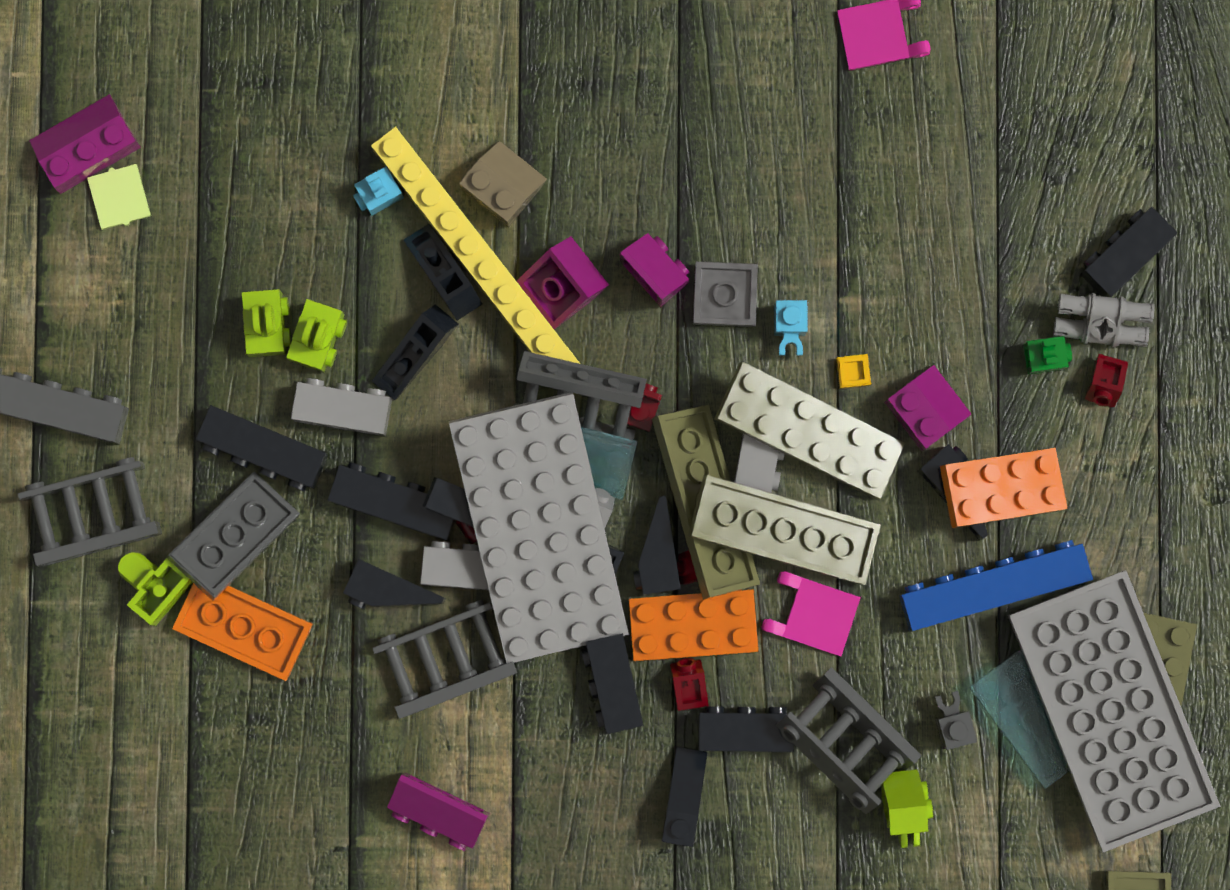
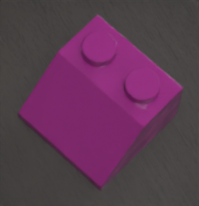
(654, 268)
(562, 282)
(927, 408)

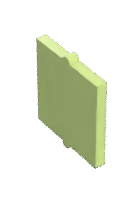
(119, 196)

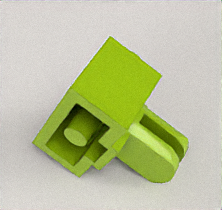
(265, 323)
(316, 336)
(156, 586)
(906, 806)

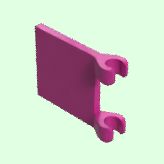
(876, 34)
(817, 616)

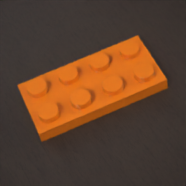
(1003, 487)
(693, 626)
(244, 629)

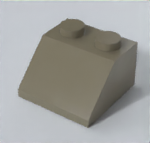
(502, 183)

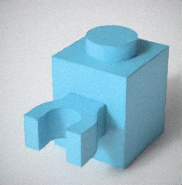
(377, 191)
(790, 322)

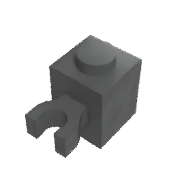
(954, 727)

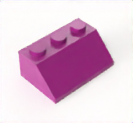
(84, 144)
(437, 811)

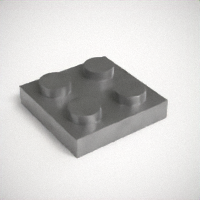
(725, 294)

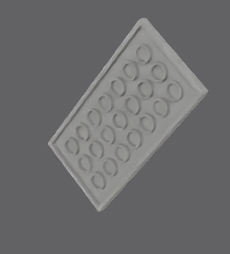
(538, 527)
(1114, 711)

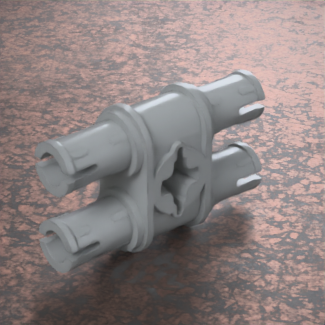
(1103, 320)

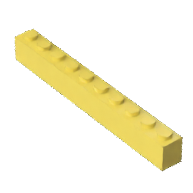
(469, 247)

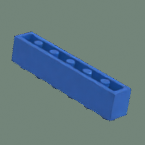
(995, 587)

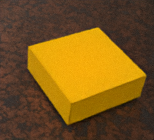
(853, 371)

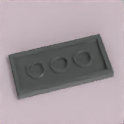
(233, 536)

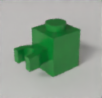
(1047, 355)

